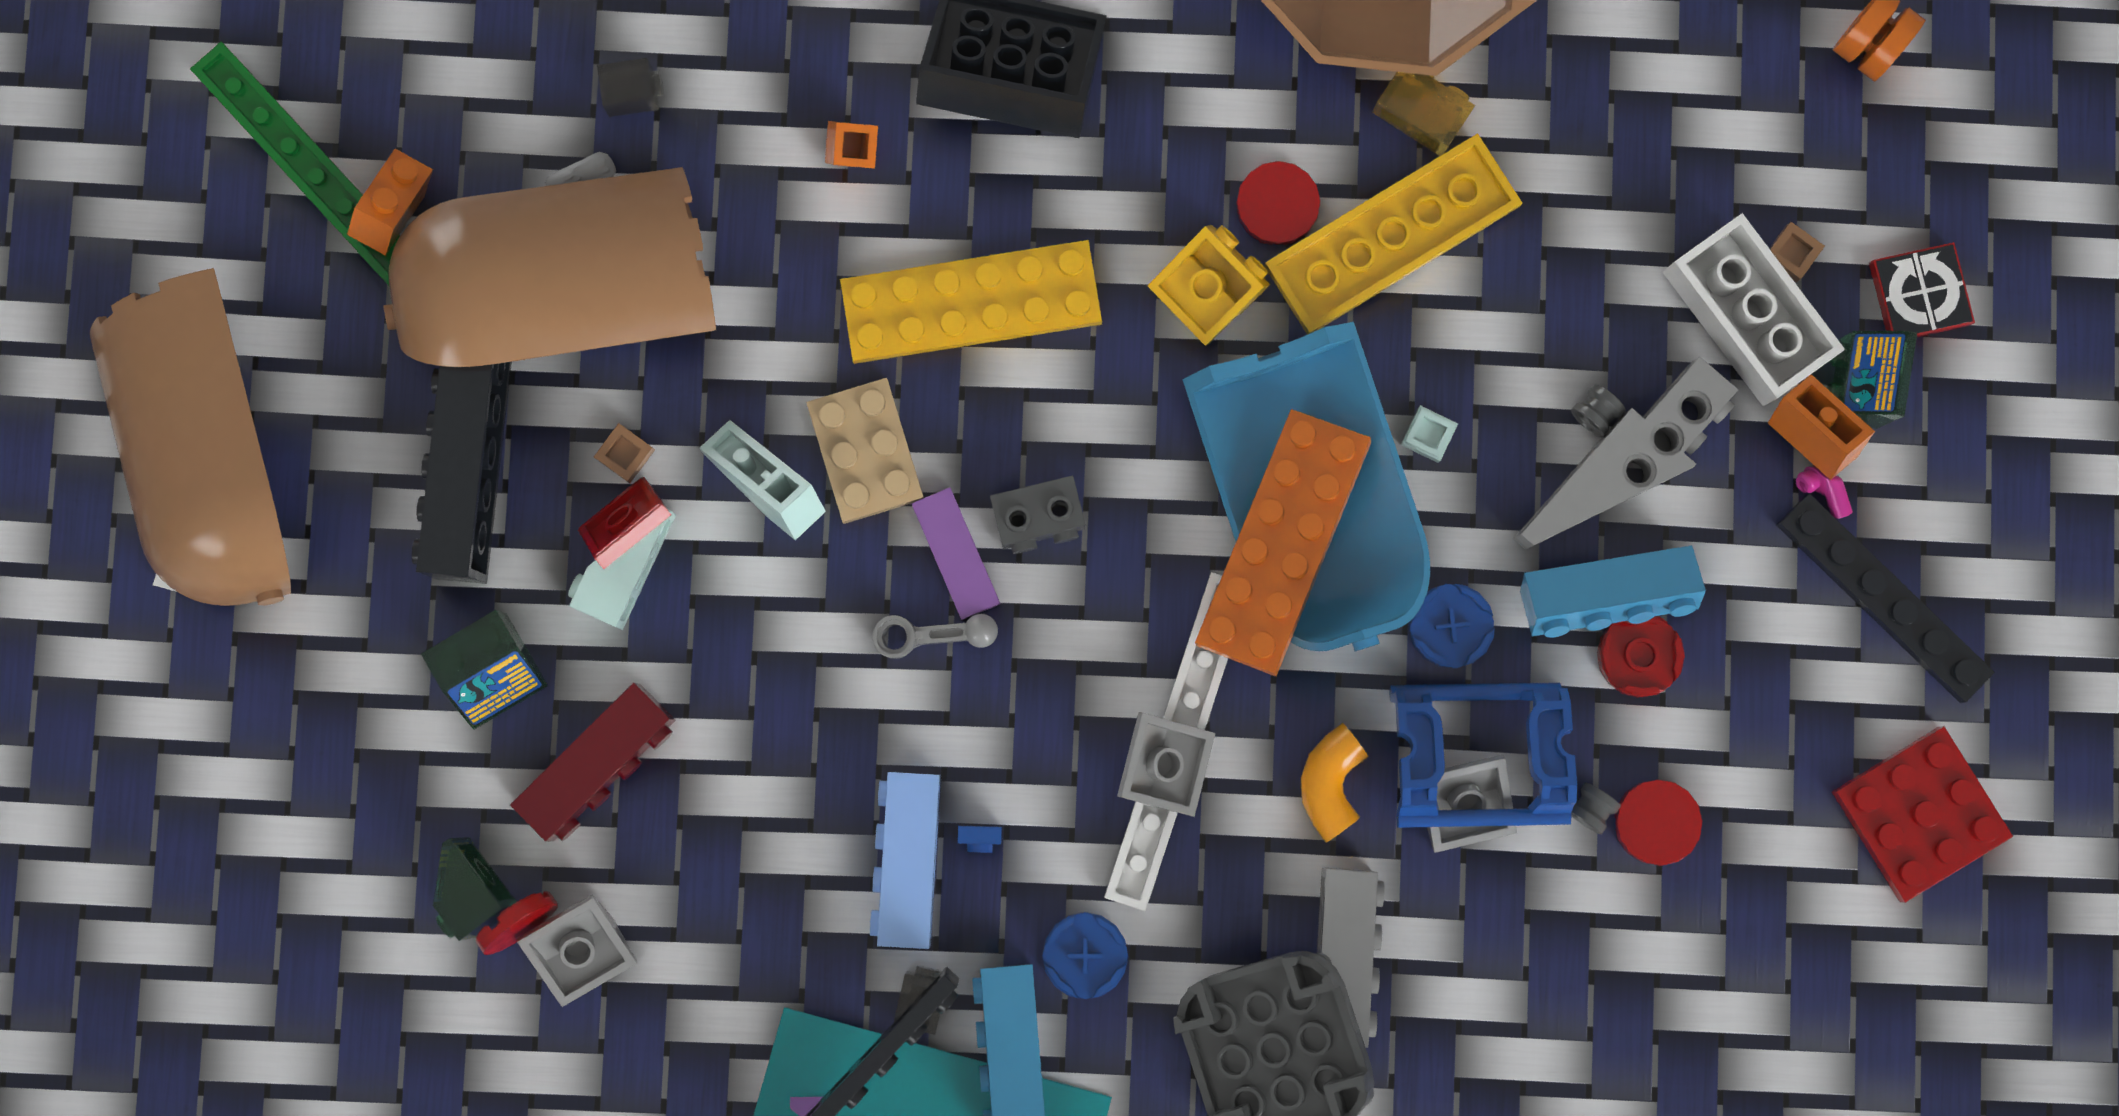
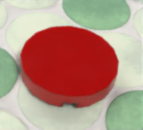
(1278, 203)
(1640, 656)
(1658, 822)
(516, 921)

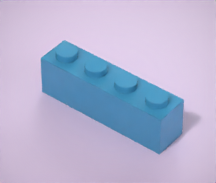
(1612, 591)
(1010, 1041)

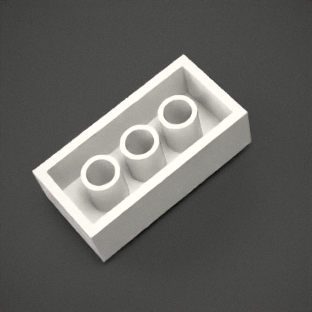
(1753, 310)

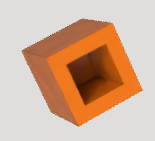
(851, 144)

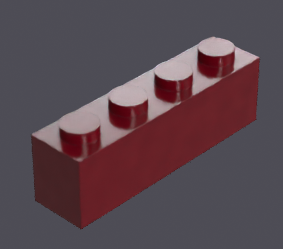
(593, 763)

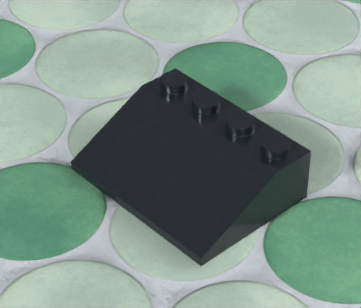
(1012, 62)

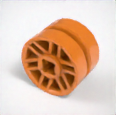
(1878, 36)

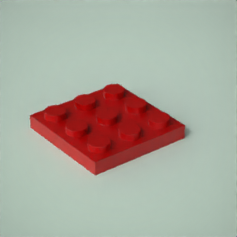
(1922, 814)

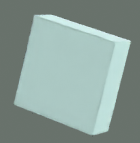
(1429, 434)

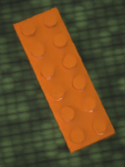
(1283, 542)

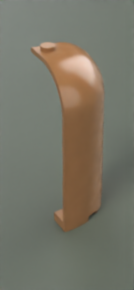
(550, 271)
(190, 444)

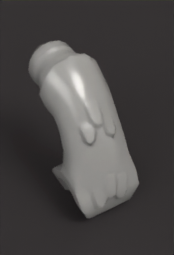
(592, 167)

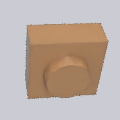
(1796, 250)
(624, 453)

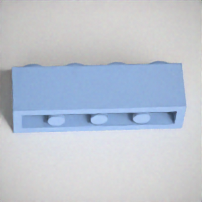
(908, 860)

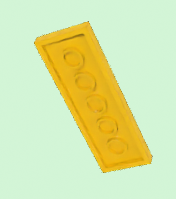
(1392, 234)
(971, 301)

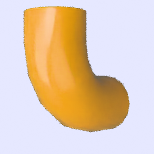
(1324, 779)

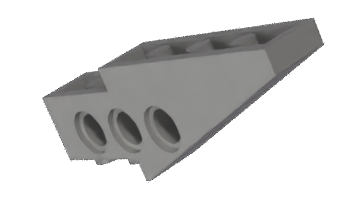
(1601, 476)

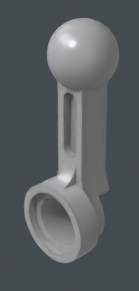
(978, 631)

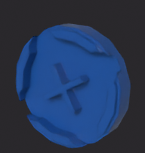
(1452, 626)
(1085, 955)

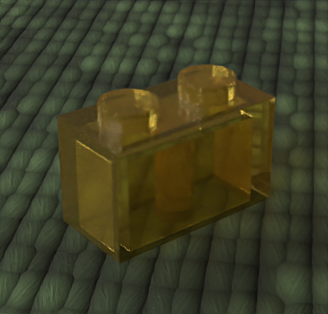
(1424, 109)

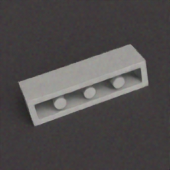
(1350, 936)

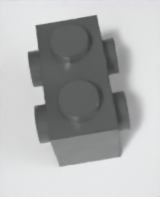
(1036, 506)

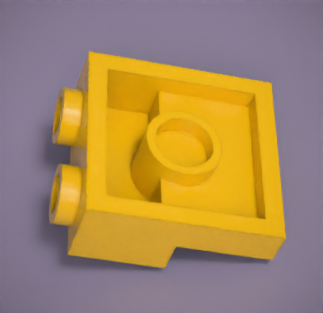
(1210, 283)

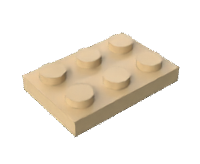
(865, 450)

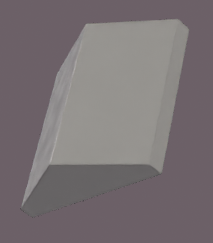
(1166, 764)
(1472, 786)
(577, 950)

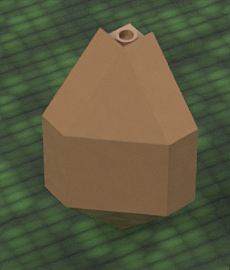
(1393, 34)

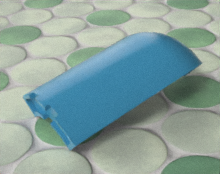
(1379, 553)

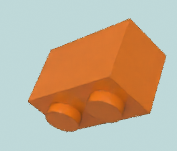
(389, 201)
(1820, 427)

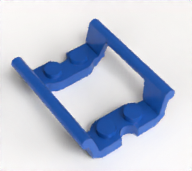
(1425, 765)

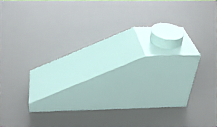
(764, 479)
(613, 591)

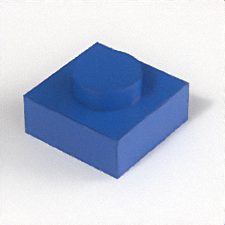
(980, 837)

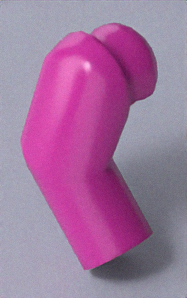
(1834, 490)

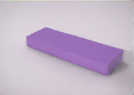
(955, 553)

